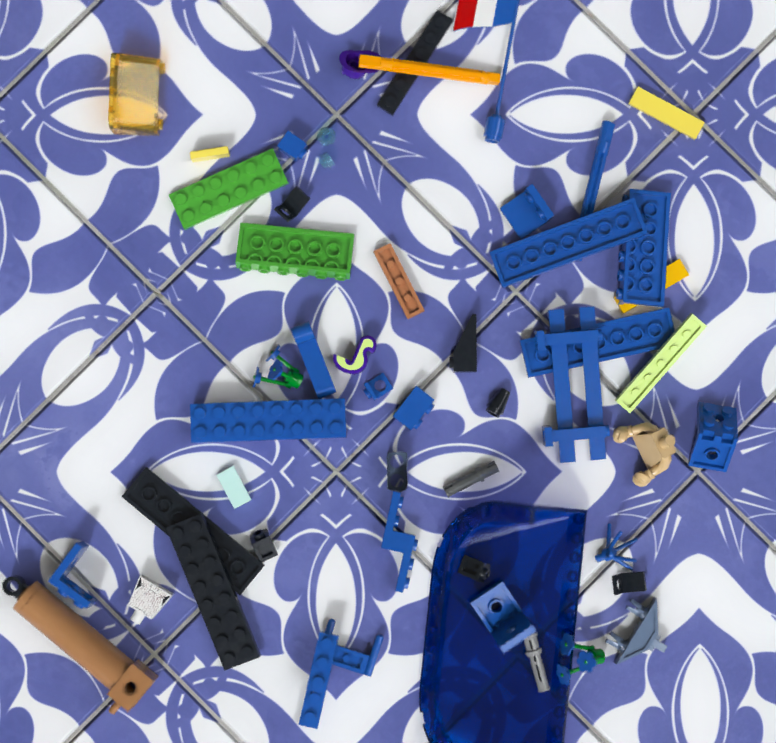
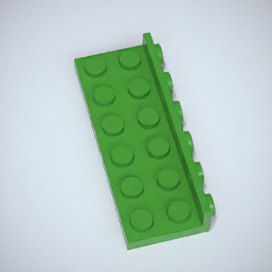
(294, 251)

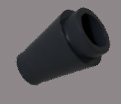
(498, 403)

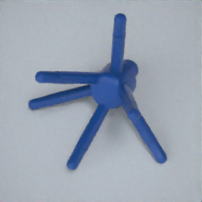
(610, 553)

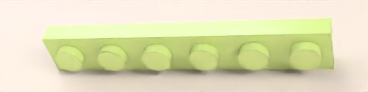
(660, 362)

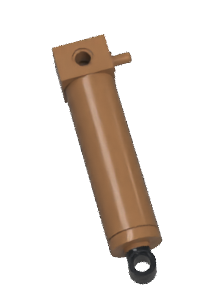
(82, 643)

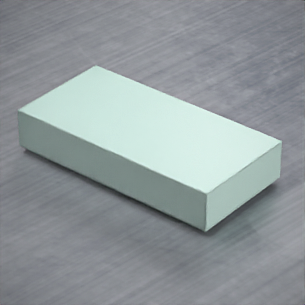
(234, 487)

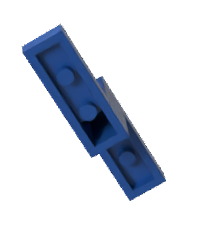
(399, 542)
(318, 680)

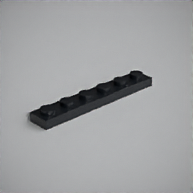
(420, 53)

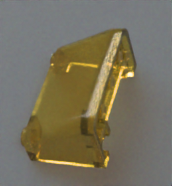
(134, 95)

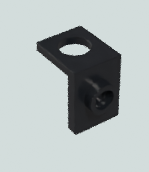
(293, 204)
(629, 582)

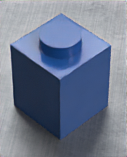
(293, 146)

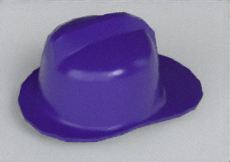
(349, 60)

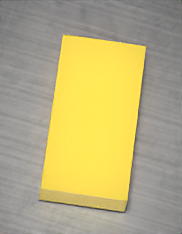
(209, 154)

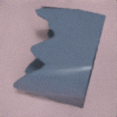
(391, 471)

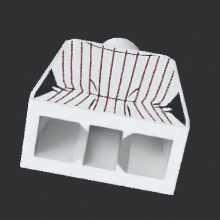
(148, 599)

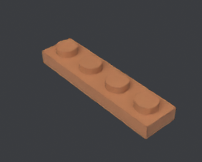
(399, 281)

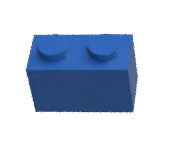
(413, 409)

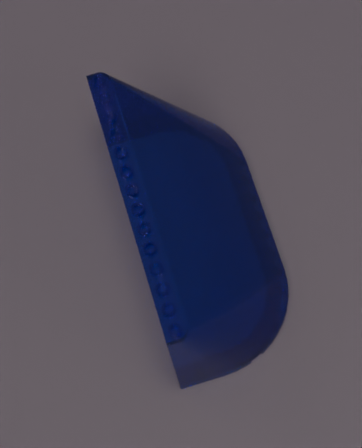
(466, 680)

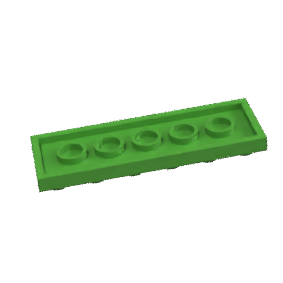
(228, 189)

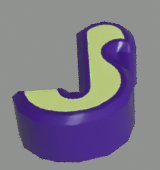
(359, 360)

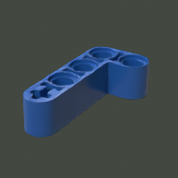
(313, 360)

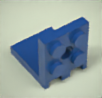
(714, 436)
(65, 585)
(506, 624)

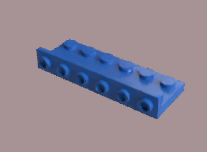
(645, 258)

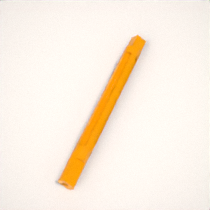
(428, 69)

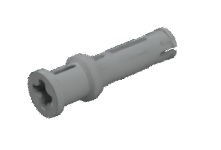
(533, 651)

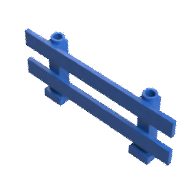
(565, 432)

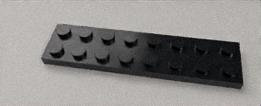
(166, 507)
(213, 591)

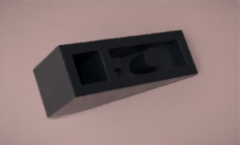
(465, 353)

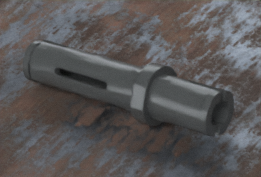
(470, 479)

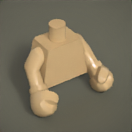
(654, 447)

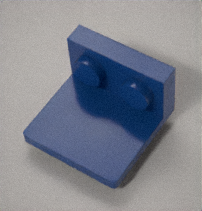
(527, 212)

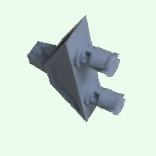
(643, 636)

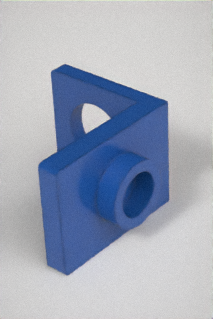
(370, 390)

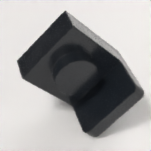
(263, 545)
(474, 569)

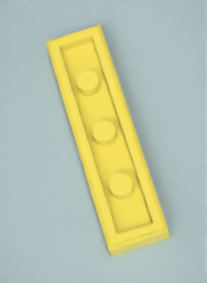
(666, 113)

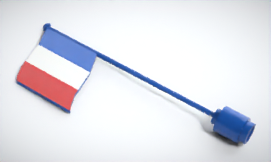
(484, 15)

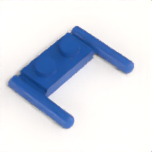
(353, 659)

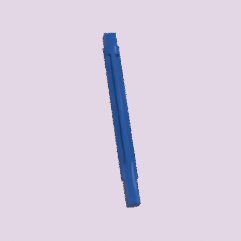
(601, 153)

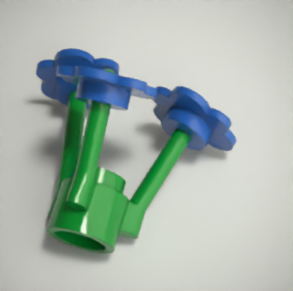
(292, 378)
(586, 660)

